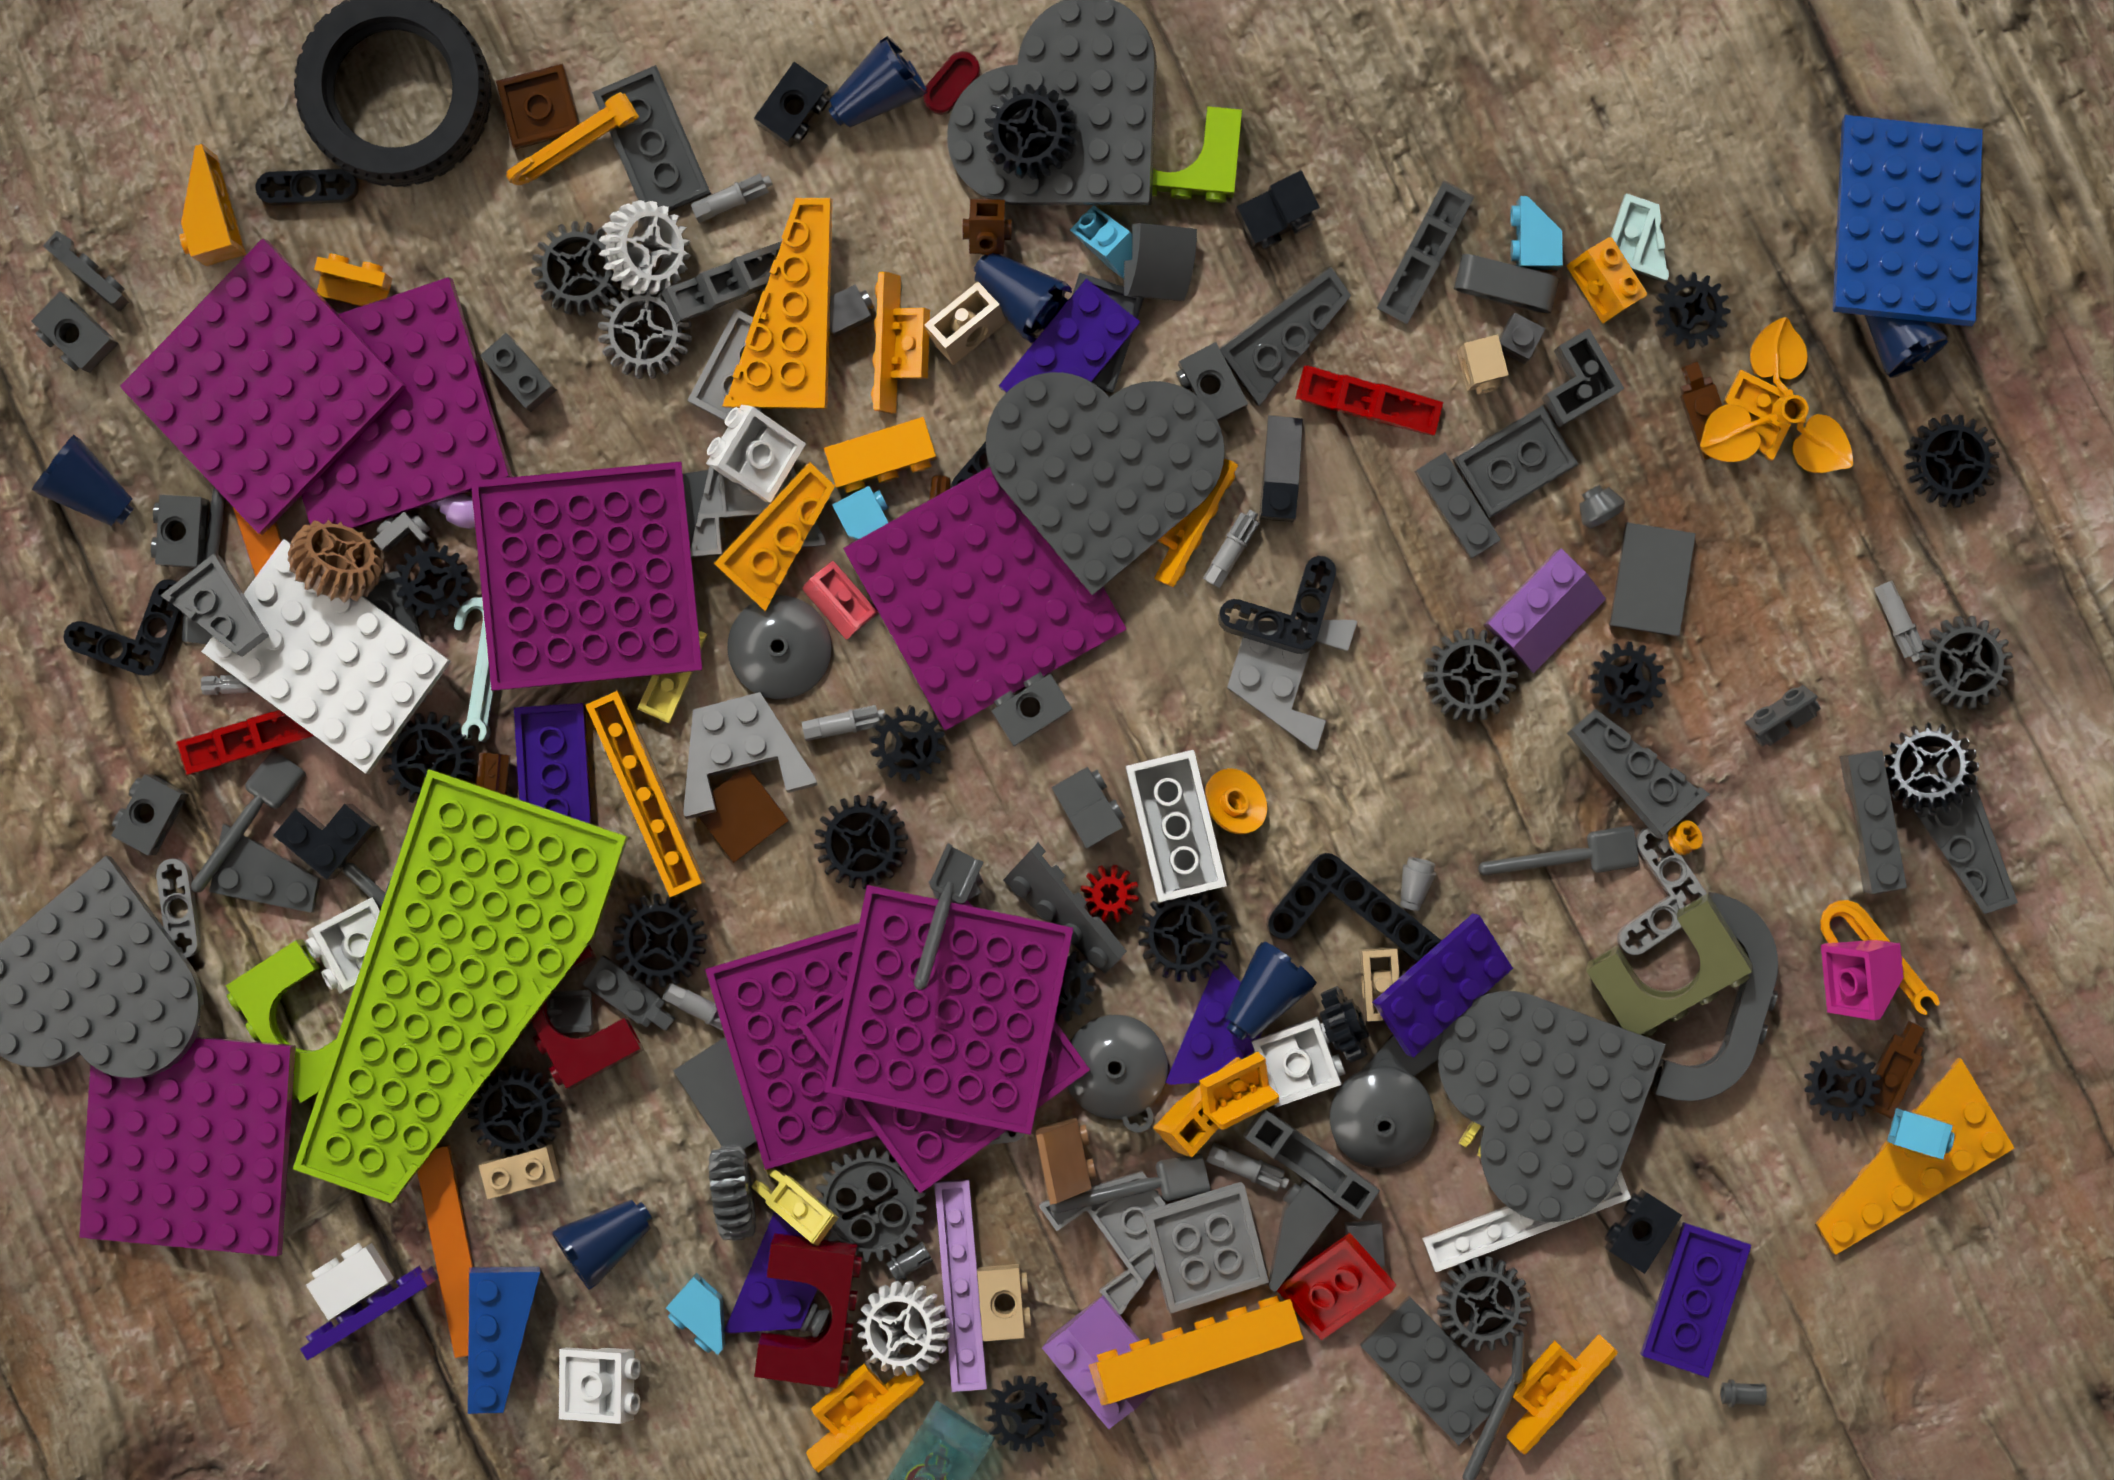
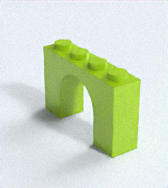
(1215, 168)
(258, 997)

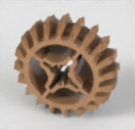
(335, 560)

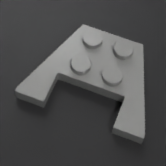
(730, 499)
(1271, 676)
(736, 737)
(1127, 1233)

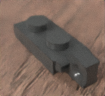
(84, 269)
(627, 995)

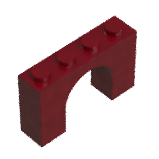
(584, 1058)
(830, 1270)

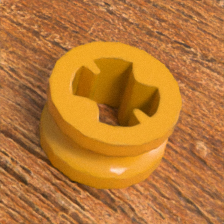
(1685, 837)

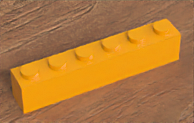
(645, 793)
(1196, 1351)

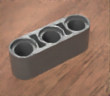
(1506, 283)

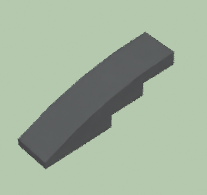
(1425, 252)
(721, 284)

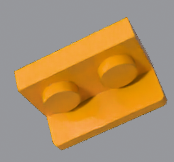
(1606, 279)

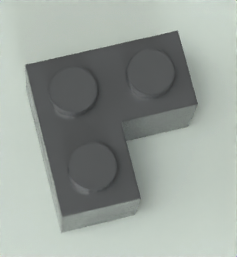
(1590, 379)
(1088, 807)

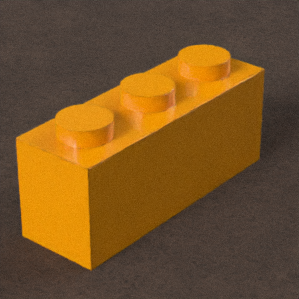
(881, 455)

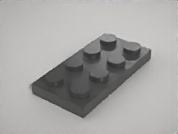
(1433, 1370)

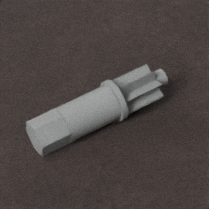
(731, 197)
(1236, 541)
(1900, 621)
(842, 723)
(693, 1004)
(1247, 1167)

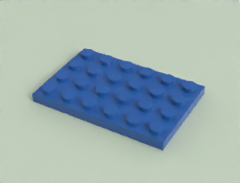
(1908, 220)

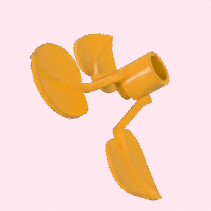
(1729, 429)

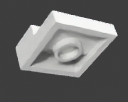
(754, 452)
(343, 944)
(1299, 1061)
(598, 1385)

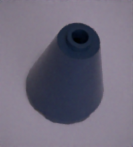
(877, 86)
(1024, 294)
(1904, 342)
(84, 484)
(1266, 991)
(602, 1239)

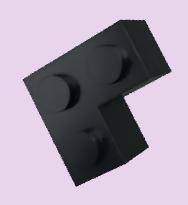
(1282, 208)
(328, 846)

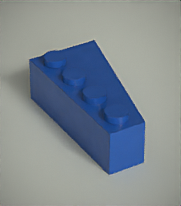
(497, 1322)

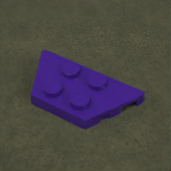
(1207, 1041)
(770, 1302)

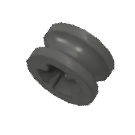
(1134, 1127)
(815, 1320)

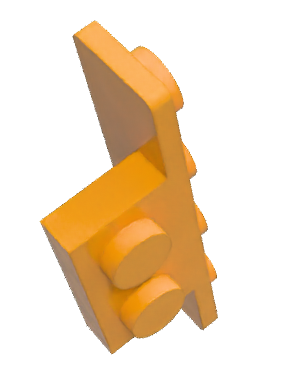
(900, 343)
(1187, 534)
(1553, 1386)
(855, 1409)

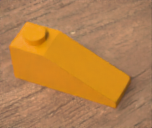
(1186, 1125)

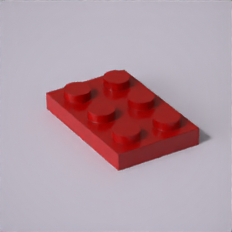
(1336, 1286)

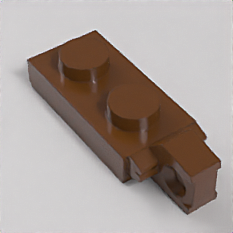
(1699, 401)
(1897, 1069)

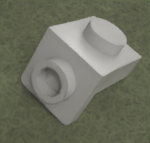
(393, 531)

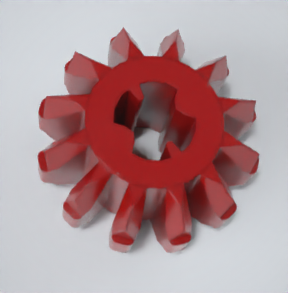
(1121, 892)

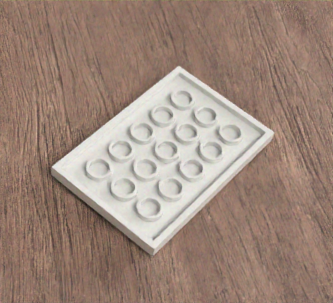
(332, 664)

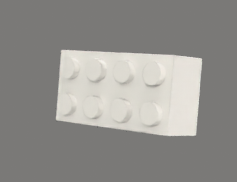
(1175, 826)

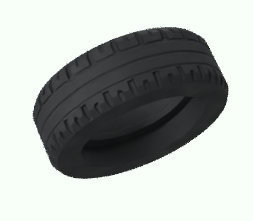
(393, 166)

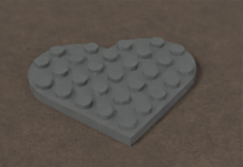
(1106, 70)
(1102, 469)
(97, 983)
(1552, 1098)

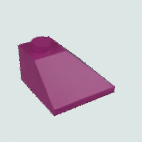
(1861, 977)

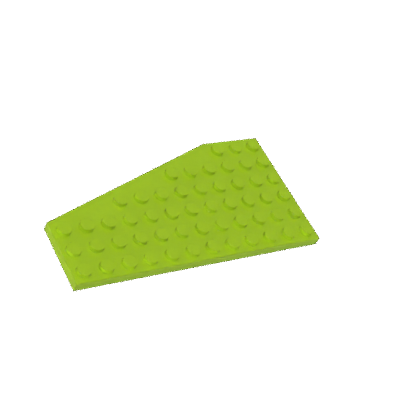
(463, 956)

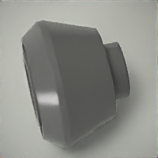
(1600, 506)

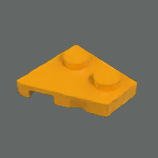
(1758, 399)

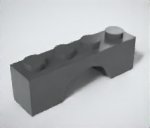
(1878, 839)
(1311, 1162)

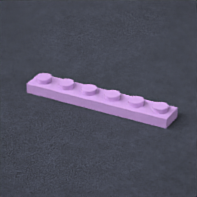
(960, 1285)

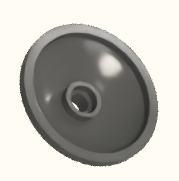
(804, 653)
(1142, 1064)
(1375, 1097)

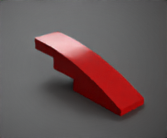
(1369, 400)
(239, 741)

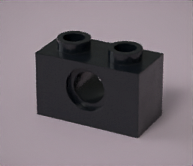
(795, 84)
(1642, 1251)

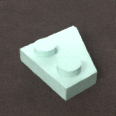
(1640, 237)

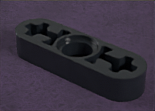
(281, 196)

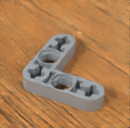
(1671, 903)
(189, 923)

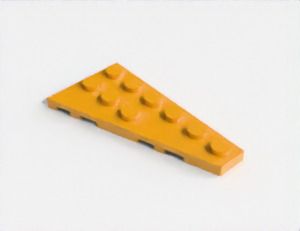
(789, 334)
(1906, 1178)

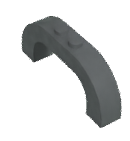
(1747, 1017)

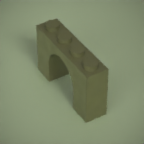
(1643, 1007)

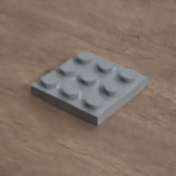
(1205, 1247)

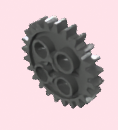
(885, 1232)

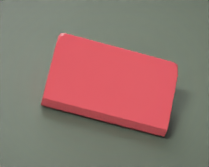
(839, 600)

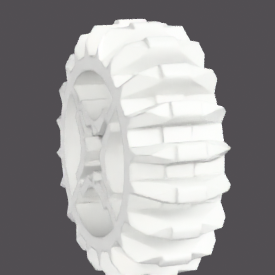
(656, 234)
(890, 1322)

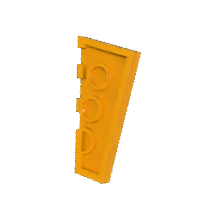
(770, 543)

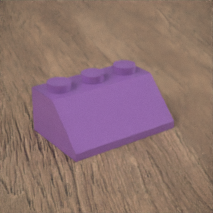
(1546, 610)
(1078, 1343)

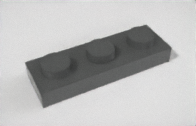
(1457, 505)

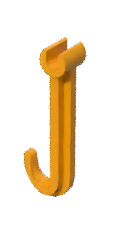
(616, 113)
(1868, 930)

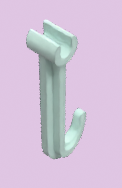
(481, 691)

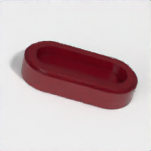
(950, 82)

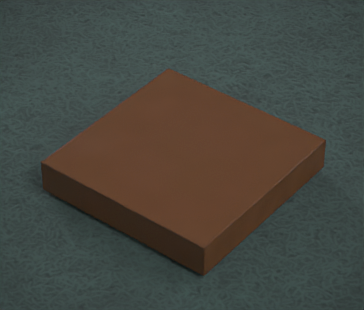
(537, 106)
(743, 814)

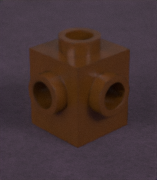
(987, 226)

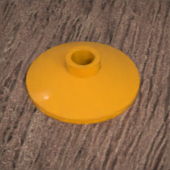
(1243, 794)

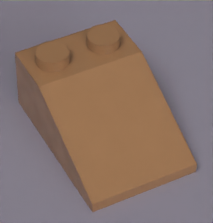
(1064, 1159)

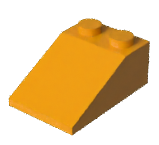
(208, 215)

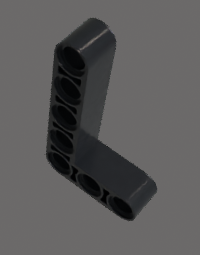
(1362, 906)

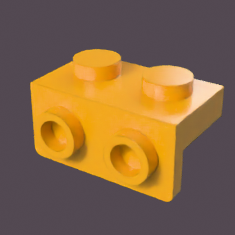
(350, 282)
(1237, 1091)

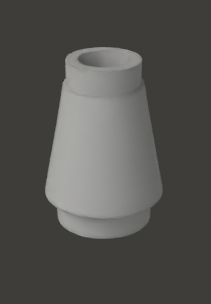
(1416, 882)

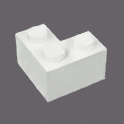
(346, 1283)

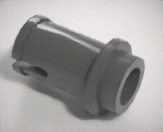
(909, 1261)
(1743, 1393)

